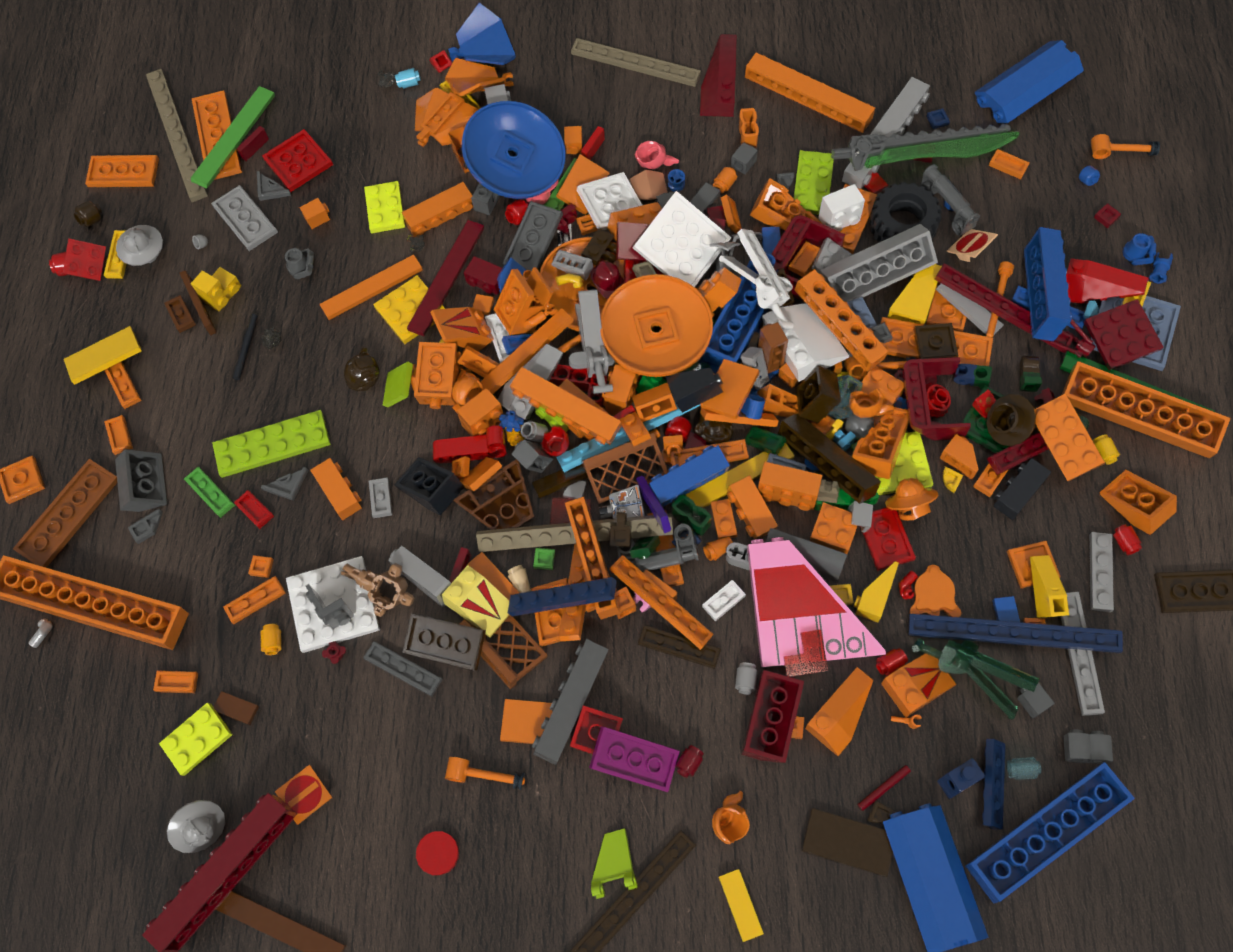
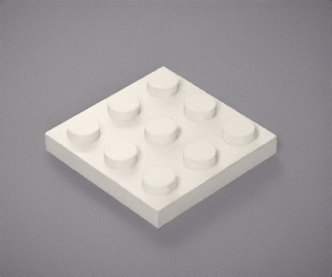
(607, 196)

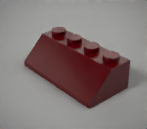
(772, 717)

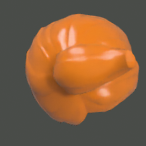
(466, 388)
(868, 405)
(731, 820)

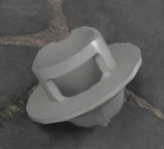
(139, 245)
(195, 826)

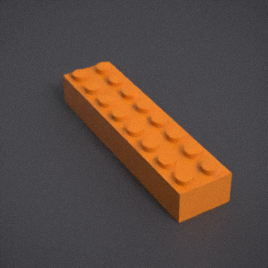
(1146, 410)

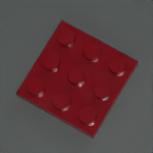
(1123, 334)

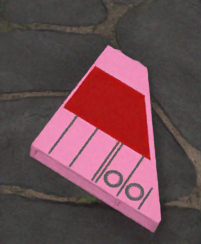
(796, 599)

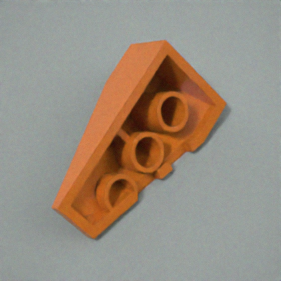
(777, 206)
(882, 444)
(839, 716)

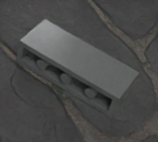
(823, 559)

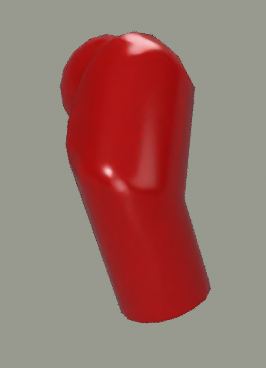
(905, 585)

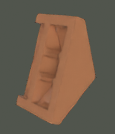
(648, 184)

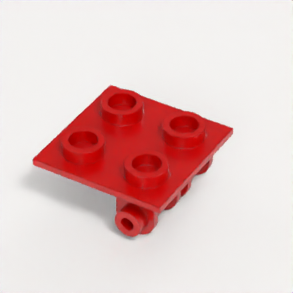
(84, 259)

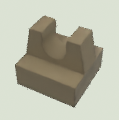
(828, 491)

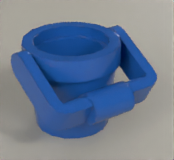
(1138, 248)

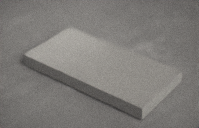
(244, 218)

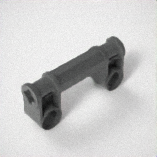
(965, 217)
(685, 551)

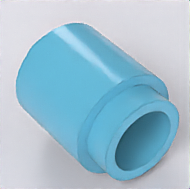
(407, 78)

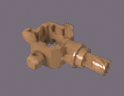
(372, 582)

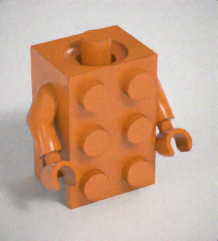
(524, 302)
(436, 373)

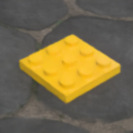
(400, 306)

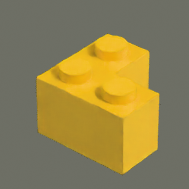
(216, 289)

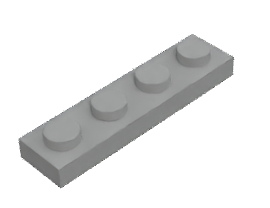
(1101, 572)

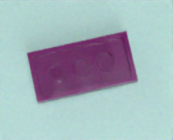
(634, 759)

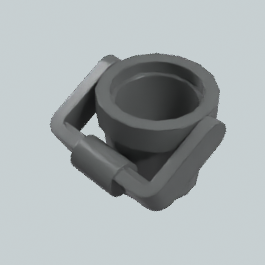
(298, 264)

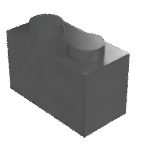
(531, 456)

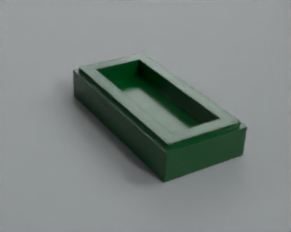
(765, 440)

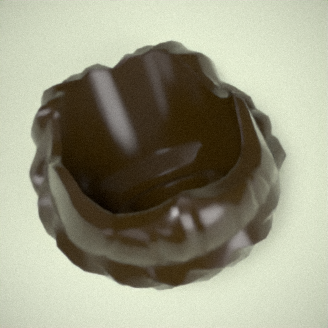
(714, 431)

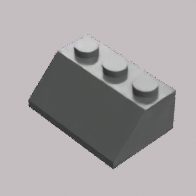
(140, 480)

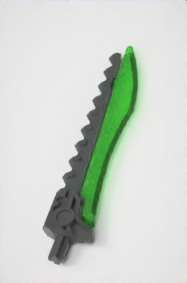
(965, 143)

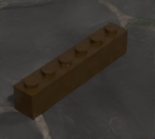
(829, 458)

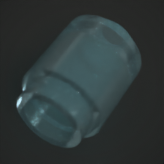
(1023, 768)

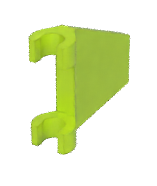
(613, 863)

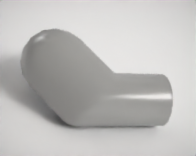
(44, 628)

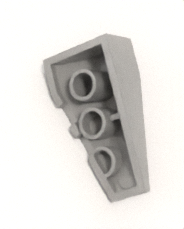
(541, 364)

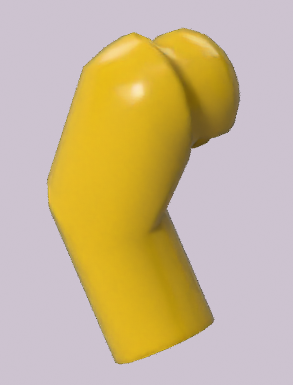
(570, 278)

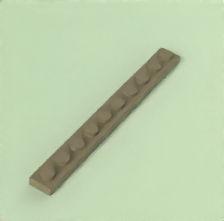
(175, 133)
(562, 533)

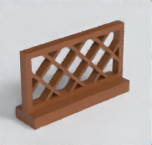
(618, 452)
(499, 663)

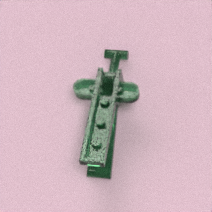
(966, 659)

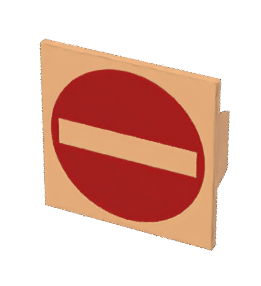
(971, 244)

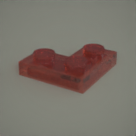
(813, 656)

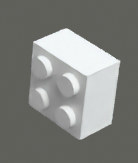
(842, 208)

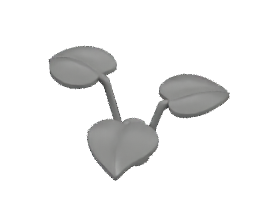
(728, 246)

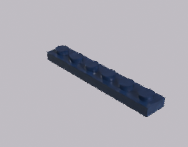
(562, 596)

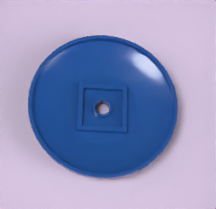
(517, 128)

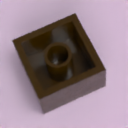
(818, 394)

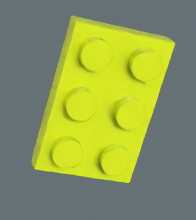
(384, 207)
(195, 739)

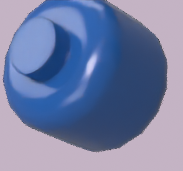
(1089, 175)

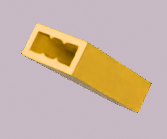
(916, 298)

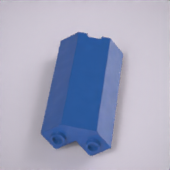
(1029, 81)
(934, 879)

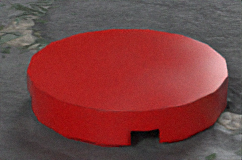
(437, 853)

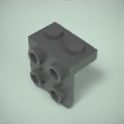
(334, 614)

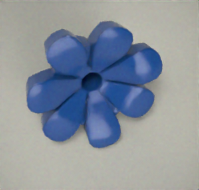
(511, 421)

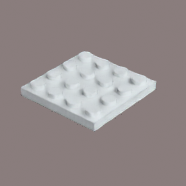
(681, 240)
(330, 587)

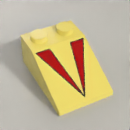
(477, 601)

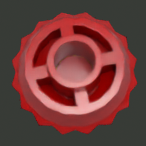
(938, 399)

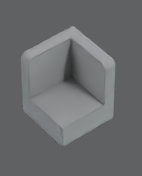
(861, 515)

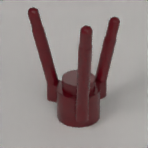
(1084, 346)

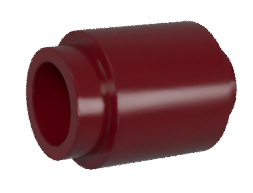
(689, 761)

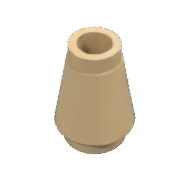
(519, 579)

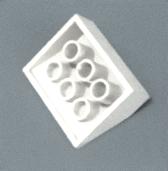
(808, 341)

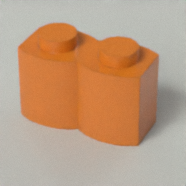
(748, 127)

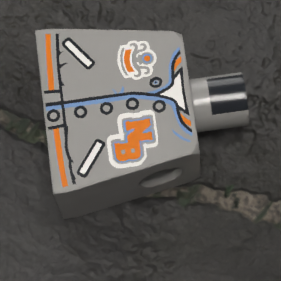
(624, 501)

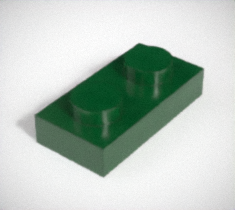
(645, 547)

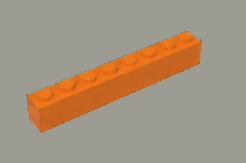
(809, 92)

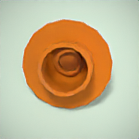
(912, 496)

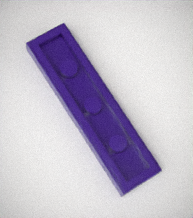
(654, 505)

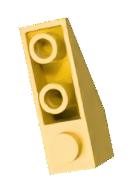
(1048, 589)

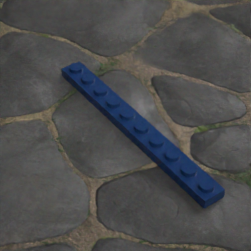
(1016, 633)

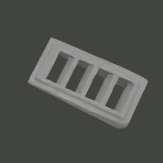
(584, 264)
(755, 358)

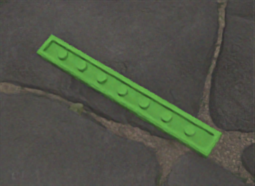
(232, 137)

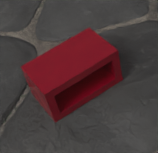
(483, 275)

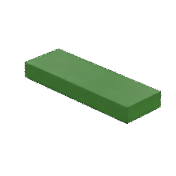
(209, 492)

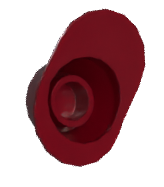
(606, 278)

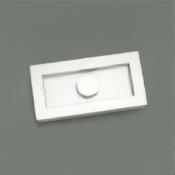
(723, 600)

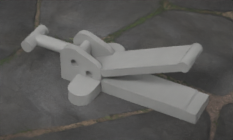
(594, 354)

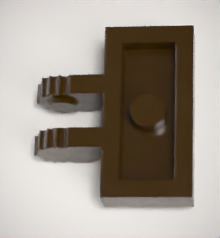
(598, 247)

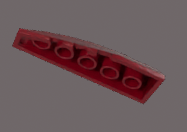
(719, 81)

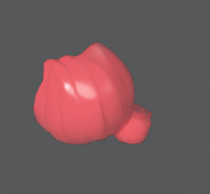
(653, 155)

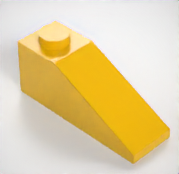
(874, 597)

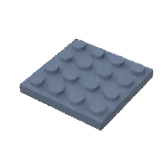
(1163, 319)

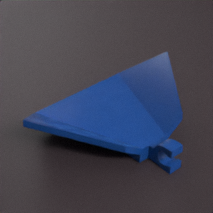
(483, 39)

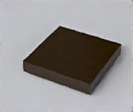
(936, 341)

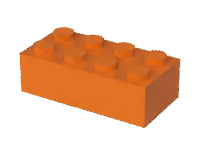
(1067, 438)

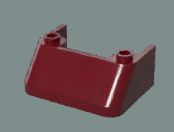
(797, 233)
(916, 376)

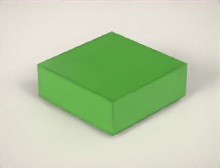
(544, 559)

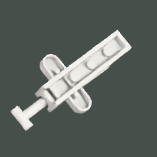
(770, 289)

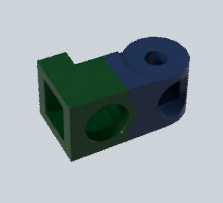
(973, 375)

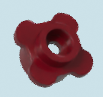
(340, 651)

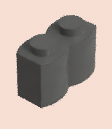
(1088, 748)

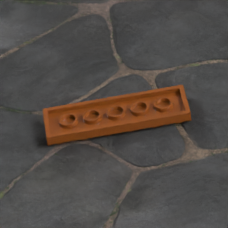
(66, 514)

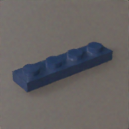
(994, 784)

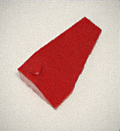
(1098, 281)

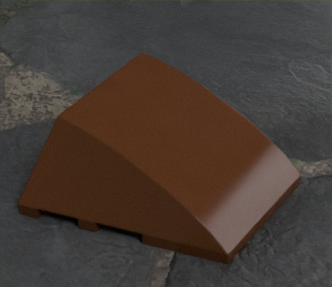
(501, 500)

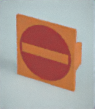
(304, 793)

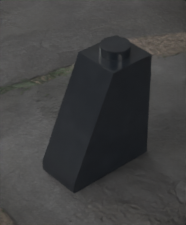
(694, 387)

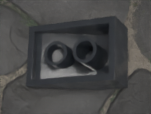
(430, 485)

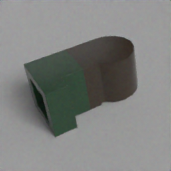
(1030, 374)

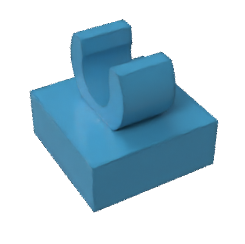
(844, 441)

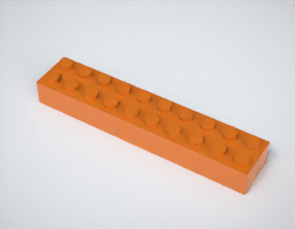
(91, 603)

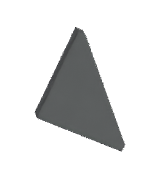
(269, 188)
(287, 485)

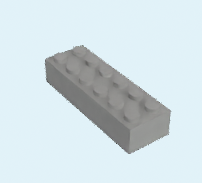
(882, 264)

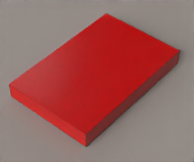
(888, 539)

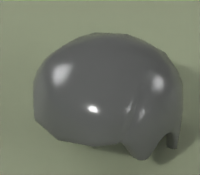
(859, 426)

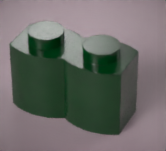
(694, 516)

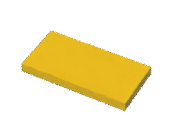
(102, 355)

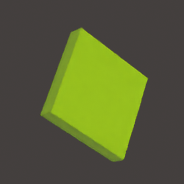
(398, 384)

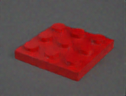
(297, 160)

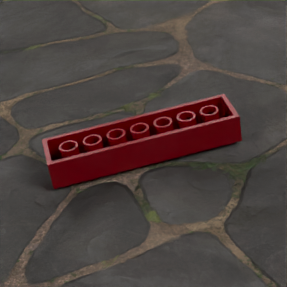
(219, 874)

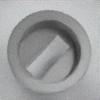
(199, 241)

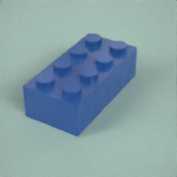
(690, 475)

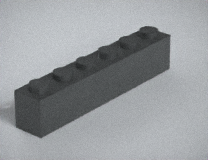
(568, 706)

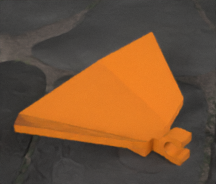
(470, 77)
(439, 114)

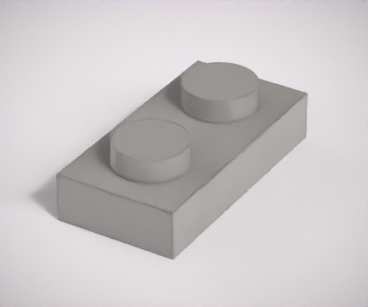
(380, 498)

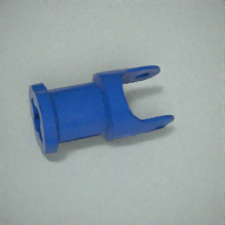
(1161, 267)

